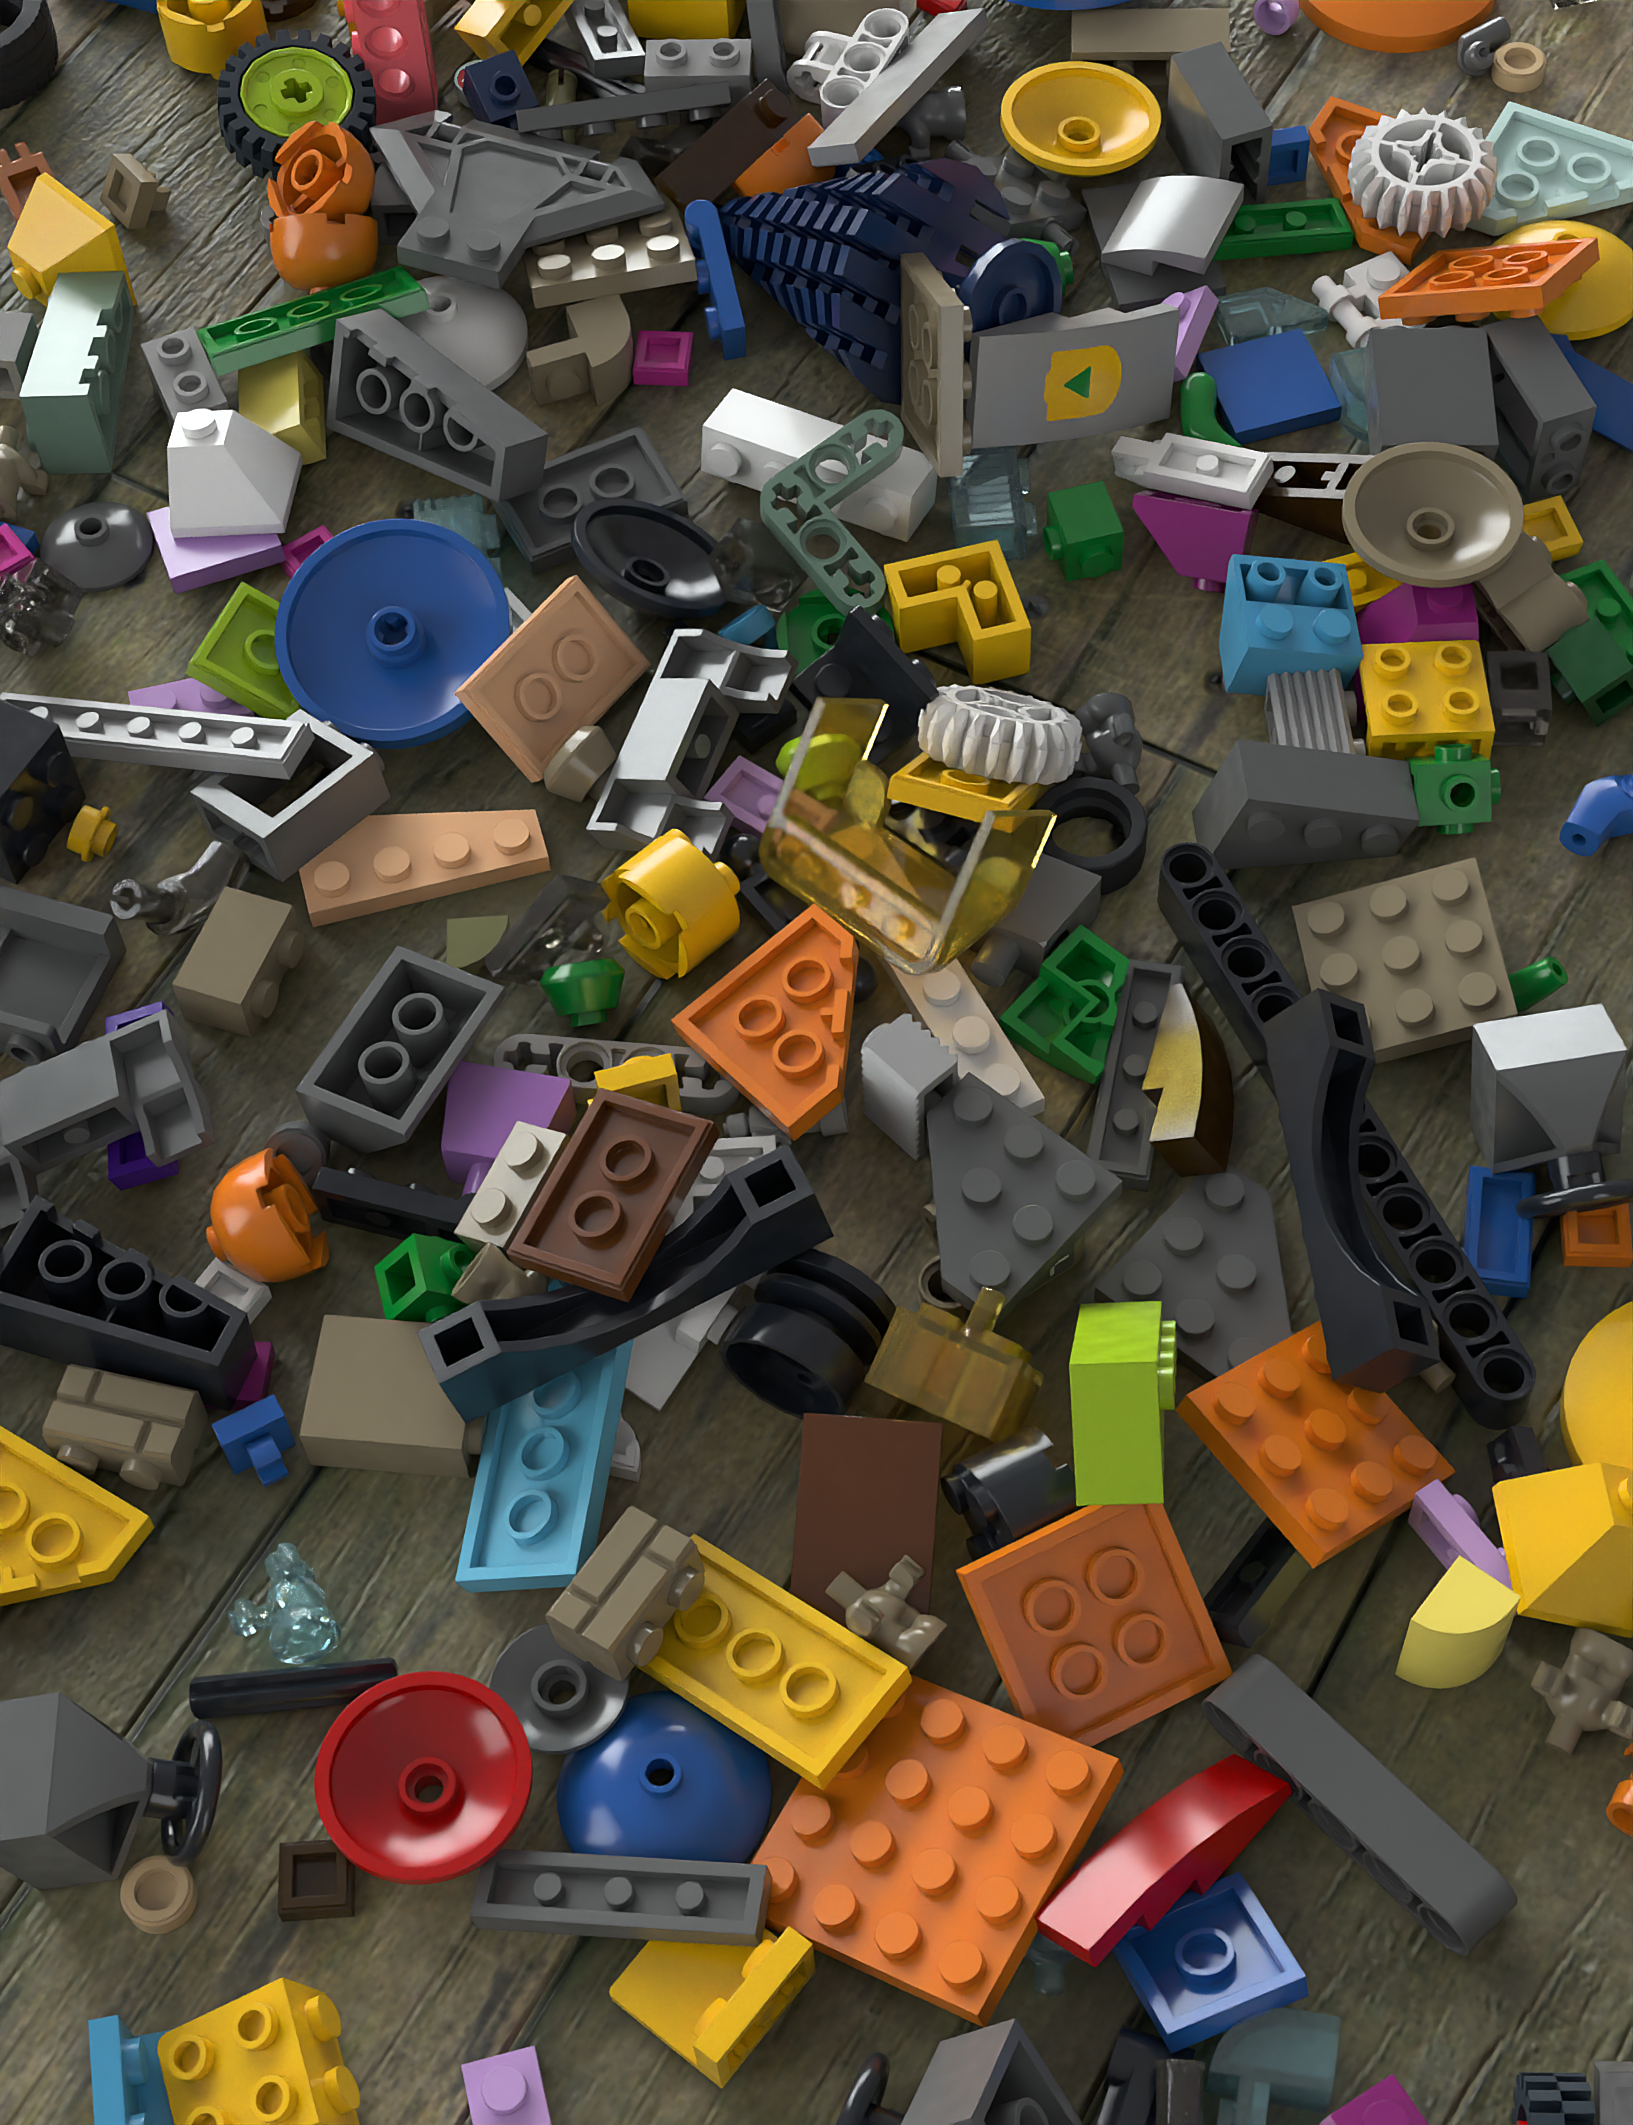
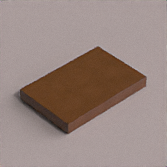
(613, 1194)
(864, 1505)

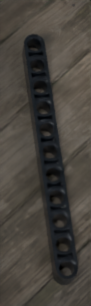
(1392, 1196)

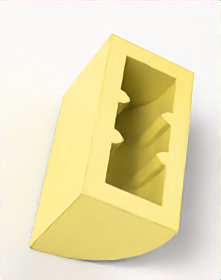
(287, 402)
(1457, 1629)

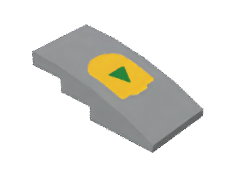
(1071, 375)

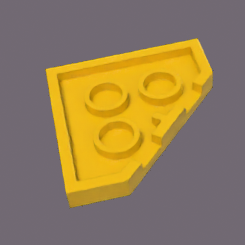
(58, 1526)

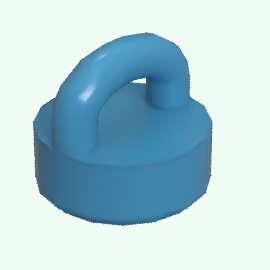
(751, 626)

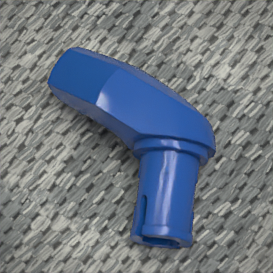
(1598, 814)

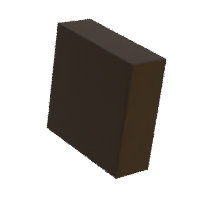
(314, 1881)

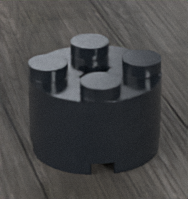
(1009, 1491)

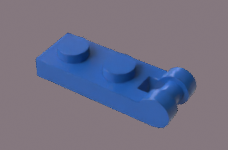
(715, 277)

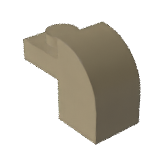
(593, 359)

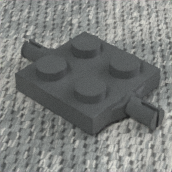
(1034, 202)

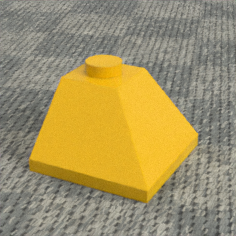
(60, 236)
(1571, 1545)

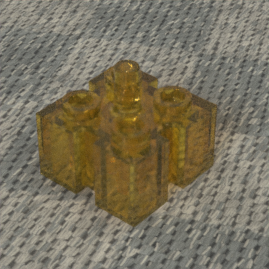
(958, 1367)

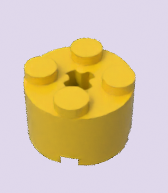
(207, 32)
(672, 905)

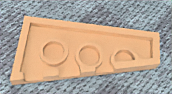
(420, 858)

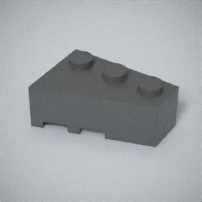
(1304, 807)

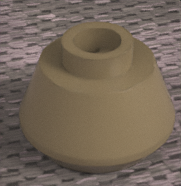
(581, 766)

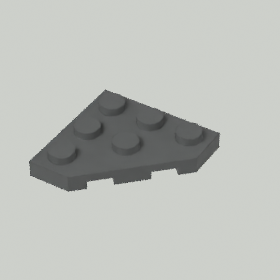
(1006, 1194)
(1213, 1270)

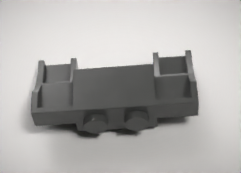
(681, 739)
(95, 1097)

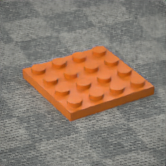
(937, 1846)

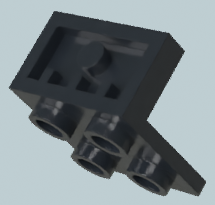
(871, 666)

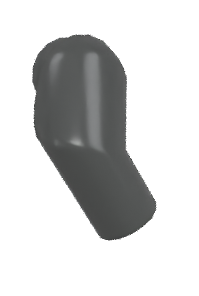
(1475, 46)

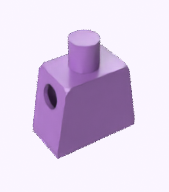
(484, 1108)

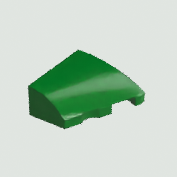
(1071, 1006)

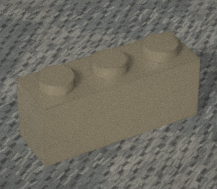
(1145, 38)

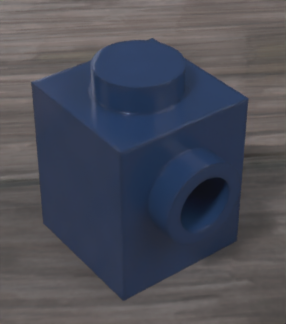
(498, 89)

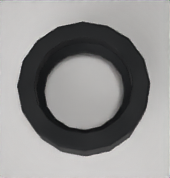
(1104, 801)

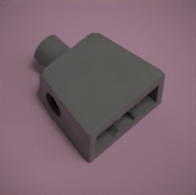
(1049, 911)

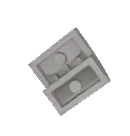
(1174, 223)

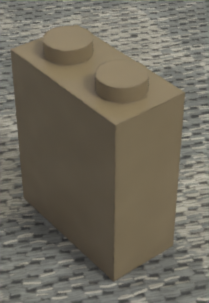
(381, 1405)

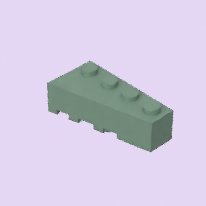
(79, 373)

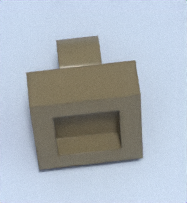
(132, 192)

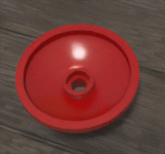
(413, 1736)

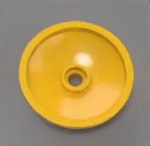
(1080, 118)
(1603, 295)

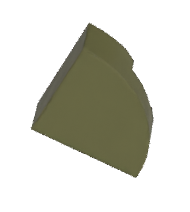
(472, 940)

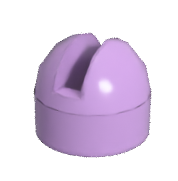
(1276, 17)

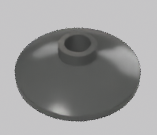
(99, 545)
(536, 1671)

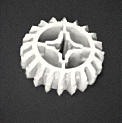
(1422, 173)
(1000, 735)

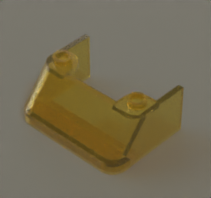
(834, 852)

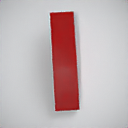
(1159, 1855)

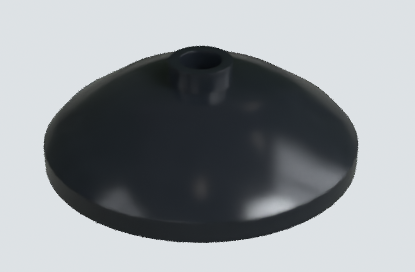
(648, 558)

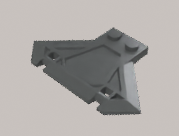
(497, 191)

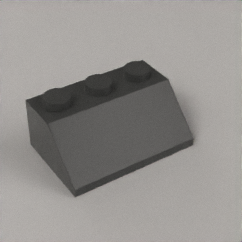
(396, 1051)

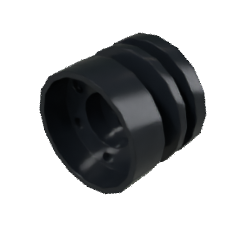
(808, 1335)

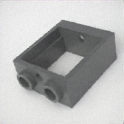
(1539, 408)
(312, 821)

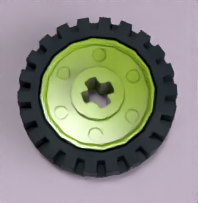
(283, 87)

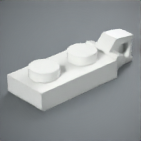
(1194, 468)

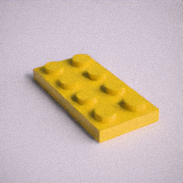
(776, 1669)

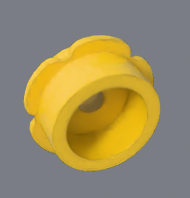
(92, 833)

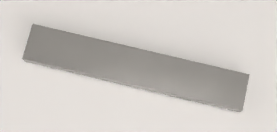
(897, 88)
(174, 736)

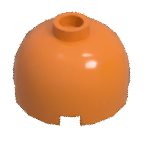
(786, 163)
(322, 173)
(323, 253)
(264, 1221)

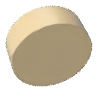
(1518, 67)
(158, 1895)

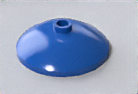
(706, 1813)

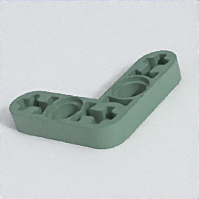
(818, 497)

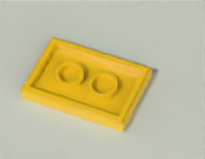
(959, 794)

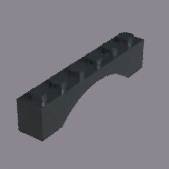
(1370, 1317)
(520, 1343)

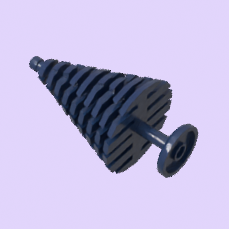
(837, 247)

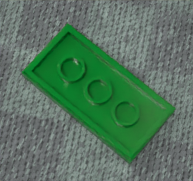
(307, 319)

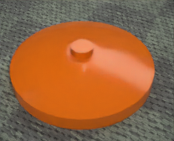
(1397, 24)

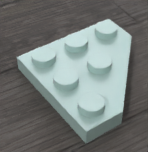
(1552, 170)

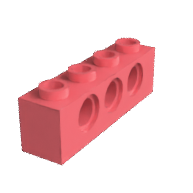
(398, 53)

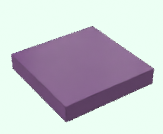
(210, 559)

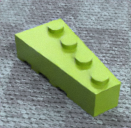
(1119, 1394)

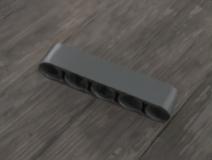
(1361, 1805)

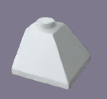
(228, 476)

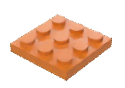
(1488, 280)
(1310, 1449)
(1095, 1621)

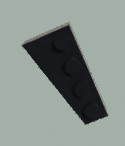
(112, 1311)

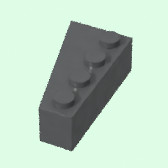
(428, 411)

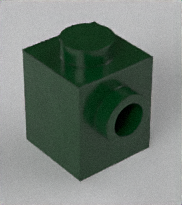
(1592, 670)

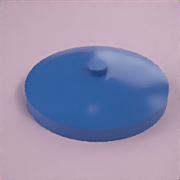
(389, 629)

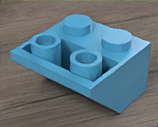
(1286, 620)

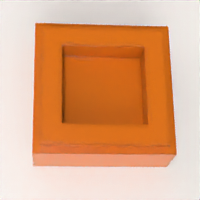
(1597, 1237)

